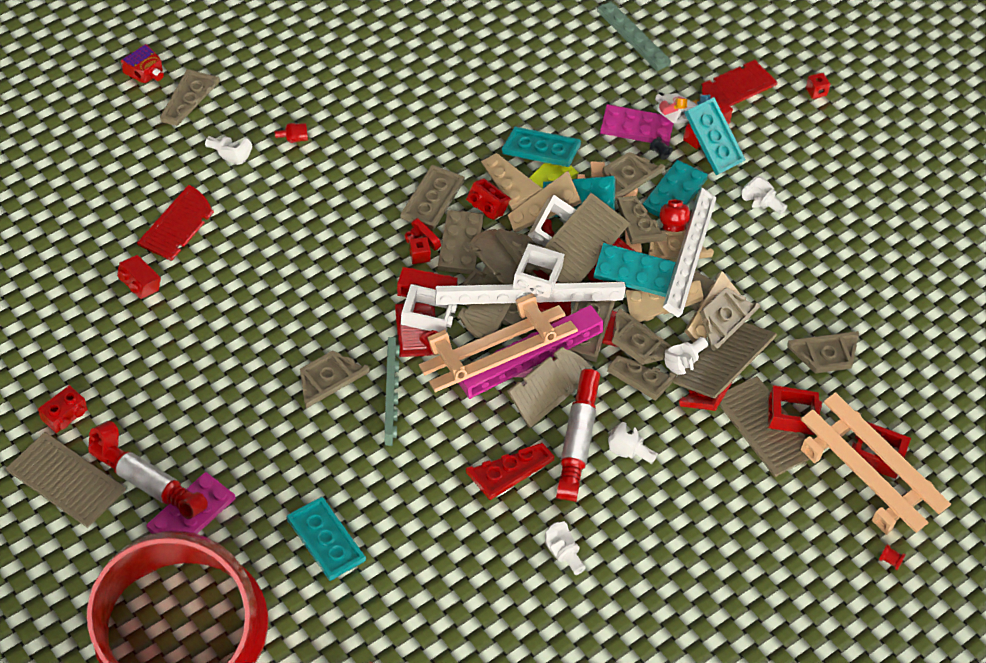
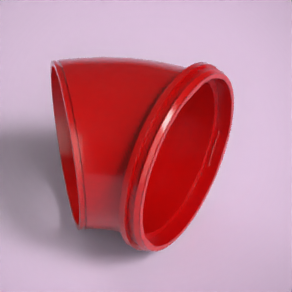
(170, 549)

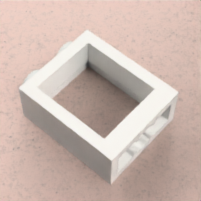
(558, 207)
(540, 257)
(425, 322)

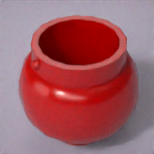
(674, 216)

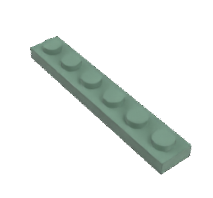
(634, 36)
(391, 398)

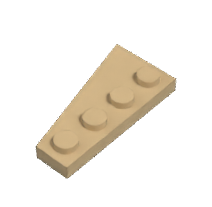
(510, 180)
(528, 212)
(646, 305)
(696, 328)

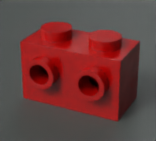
(488, 199)
(138, 276)
(62, 409)

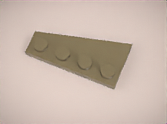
(188, 94)

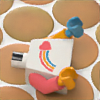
(674, 106)

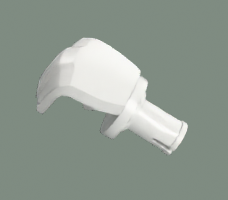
(230, 151)
(763, 195)
(684, 355)
(629, 445)
(563, 546)

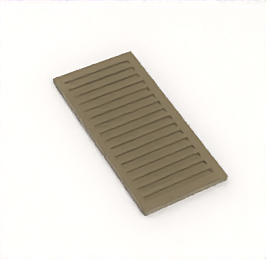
(583, 238)
(720, 367)
(748, 411)
(66, 479)

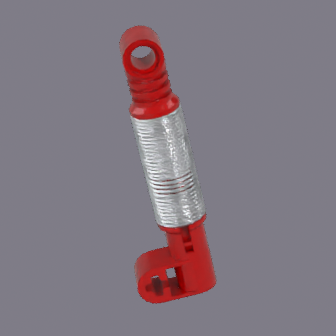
(578, 435)
(145, 476)

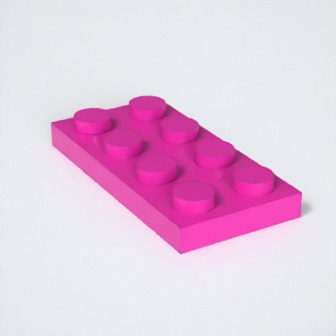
(636, 124)
(217, 497)

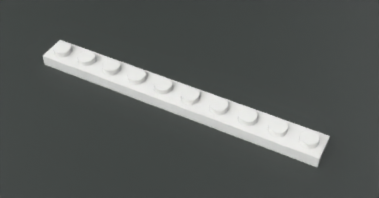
(689, 253)
(508, 294)

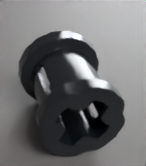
(661, 148)

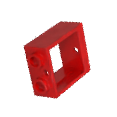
(787, 422)
(894, 439)

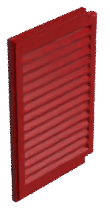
(409, 336)

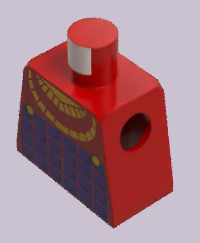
(143, 65)

